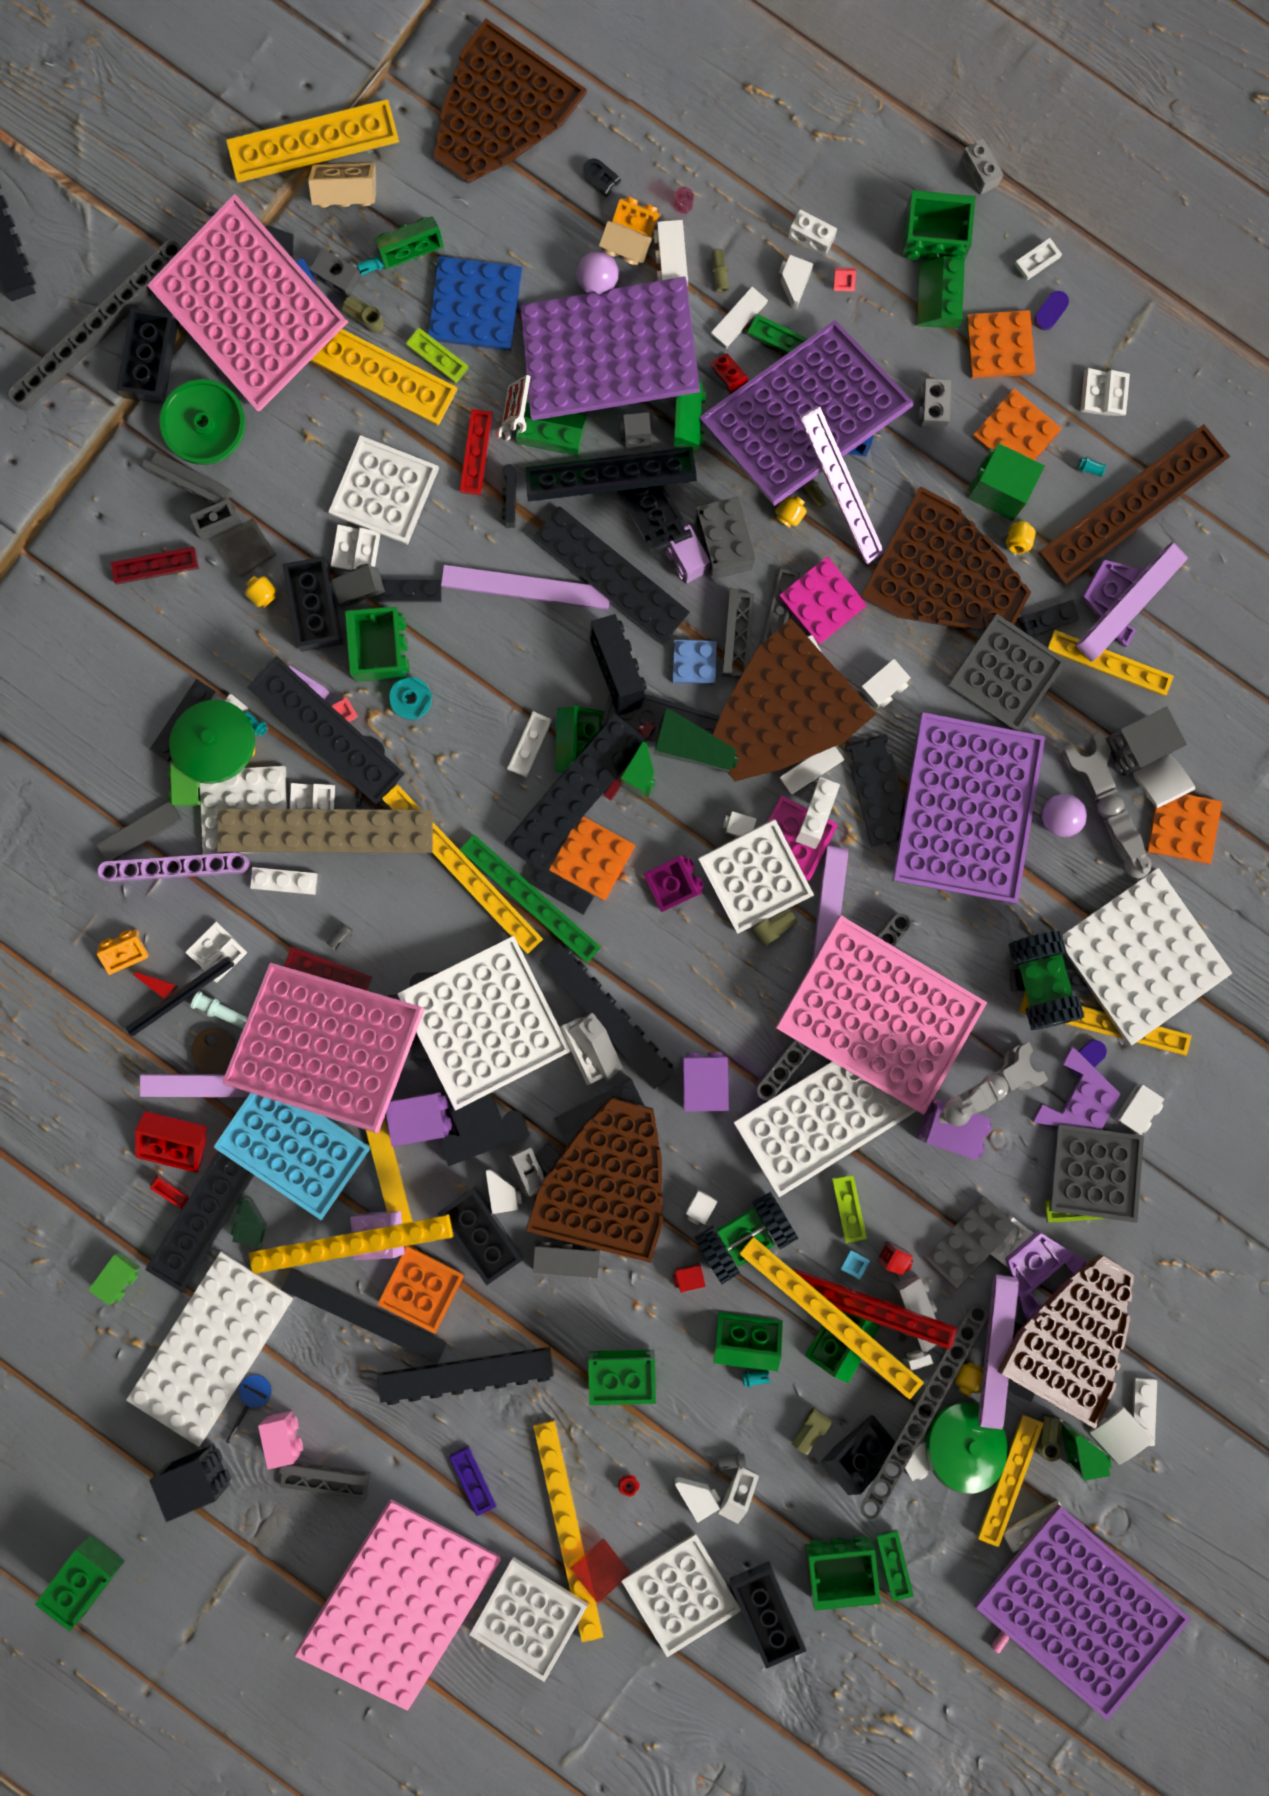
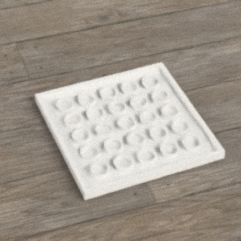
(1144, 956)
(485, 1023)

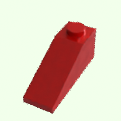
(895, 1259)

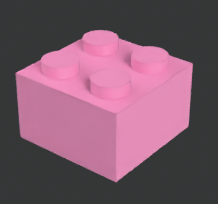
(280, 1439)

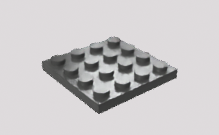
(1007, 673)
(1096, 1173)

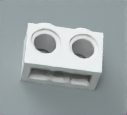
(812, 233)

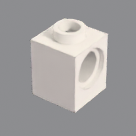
(738, 824)
(700, 1207)

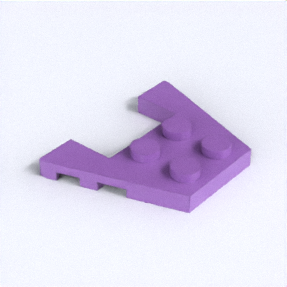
(1106, 587)
(1089, 1101)
(1034, 1263)

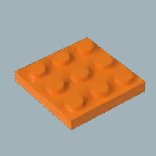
(1000, 344)
(1017, 426)
(1185, 829)
(592, 858)
(421, 1289)

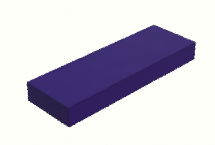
(472, 1481)

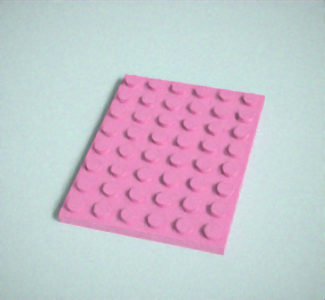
(247, 303)
(881, 1015)
(323, 1047)
(398, 1605)

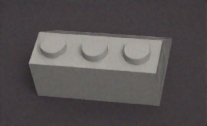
(914, 1298)

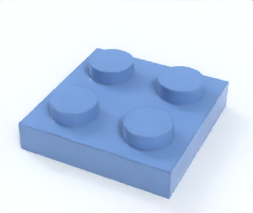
(694, 662)

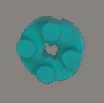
(422, 695)

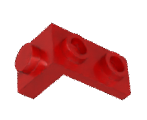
(729, 372)

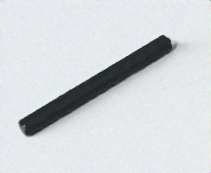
(180, 996)

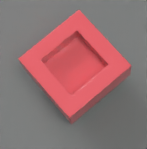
(844, 278)
(346, 709)

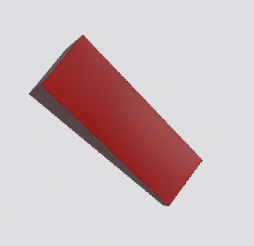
(159, 986)
(168, 1191)

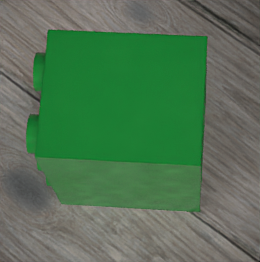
(938, 225)
(1005, 481)
(377, 644)
(622, 1377)
(842, 1573)
(79, 1582)

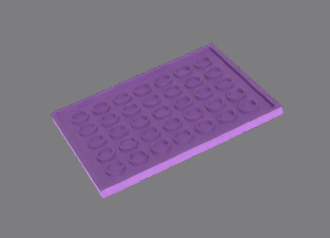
(609, 348)
(761, 419)
(968, 808)
(1082, 1612)

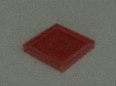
(600, 1570)

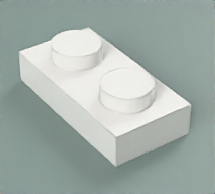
(1038, 259)

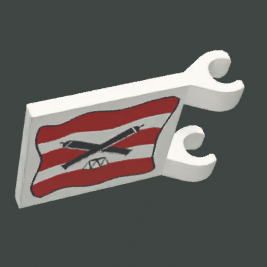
(514, 407)

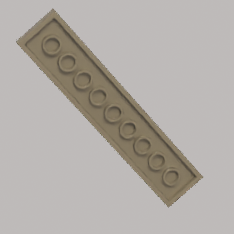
(324, 831)

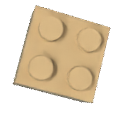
(626, 242)

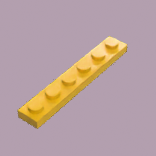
(1113, 665)
(1010, 1481)

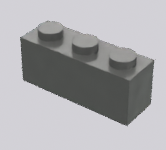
(566, 1260)

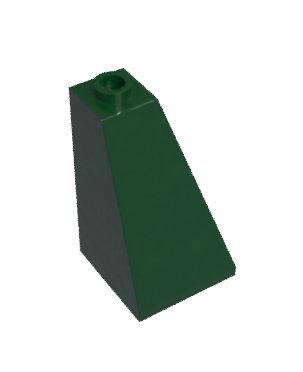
(690, 743)

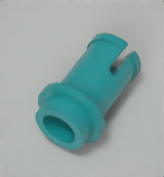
(370, 265)
(1091, 466)
(259, 727)
(754, 1378)

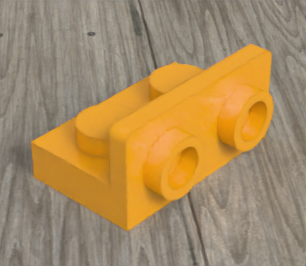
(636, 216)
(121, 951)

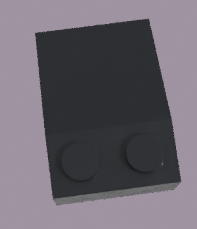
(859, 1456)

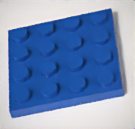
(475, 303)

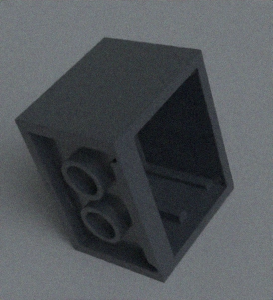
(190, 1482)

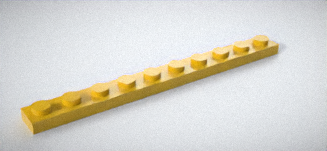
(472, 878)
(351, 1244)
(831, 1318)
(566, 1522)

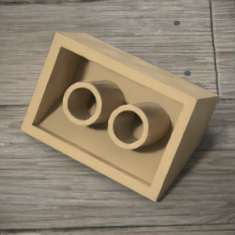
(342, 184)

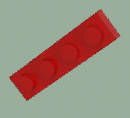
(476, 452)

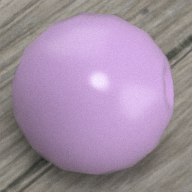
(597, 272)
(1064, 815)

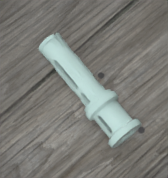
(214, 1008)

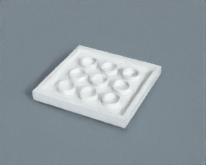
(383, 490)
(247, 790)
(756, 876)
(681, 1594)
(529, 1619)

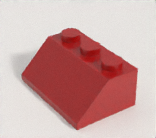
(170, 1141)

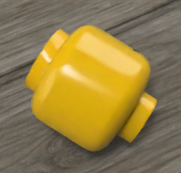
(791, 511)
(1020, 537)
(260, 591)
(969, 1378)

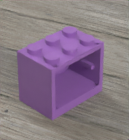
(705, 1082)
(418, 1118)
(962, 1140)

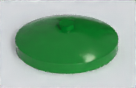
(202, 422)
(212, 741)
(962, 1452)

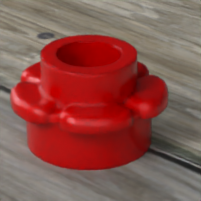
(628, 1491)

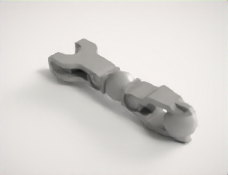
(1110, 806)
(994, 1087)

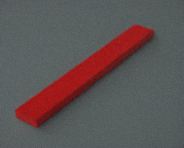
(883, 1312)

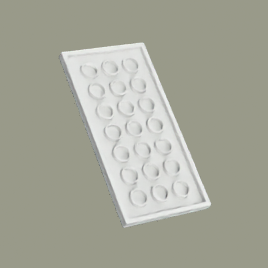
(816, 1125)
(210, 1348)

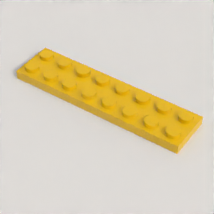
(312, 141)
(386, 376)

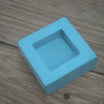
(854, 1264)

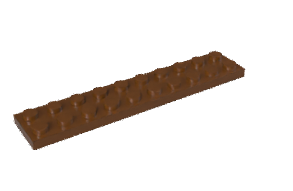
(1134, 504)

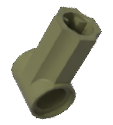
(363, 313)
(772, 928)
(814, 1426)
(1050, 1435)

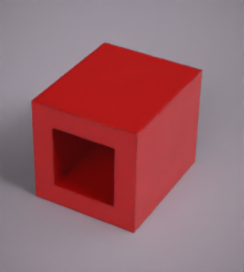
(689, 1277)

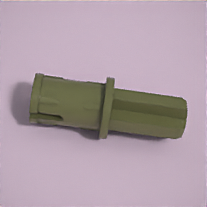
(719, 271)
(816, 493)

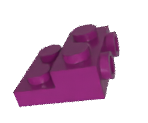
(674, 882)

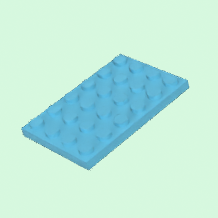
(293, 1151)

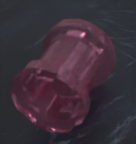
(684, 193)

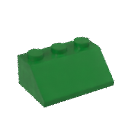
(409, 242)
(941, 292)
(687, 420)
(554, 434)
(573, 732)
(639, 774)
(748, 1342)
(834, 1355)
(1084, 1454)

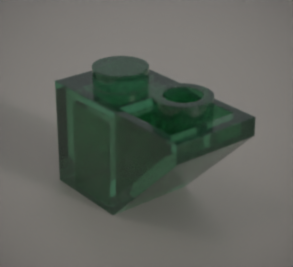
(250, 1224)

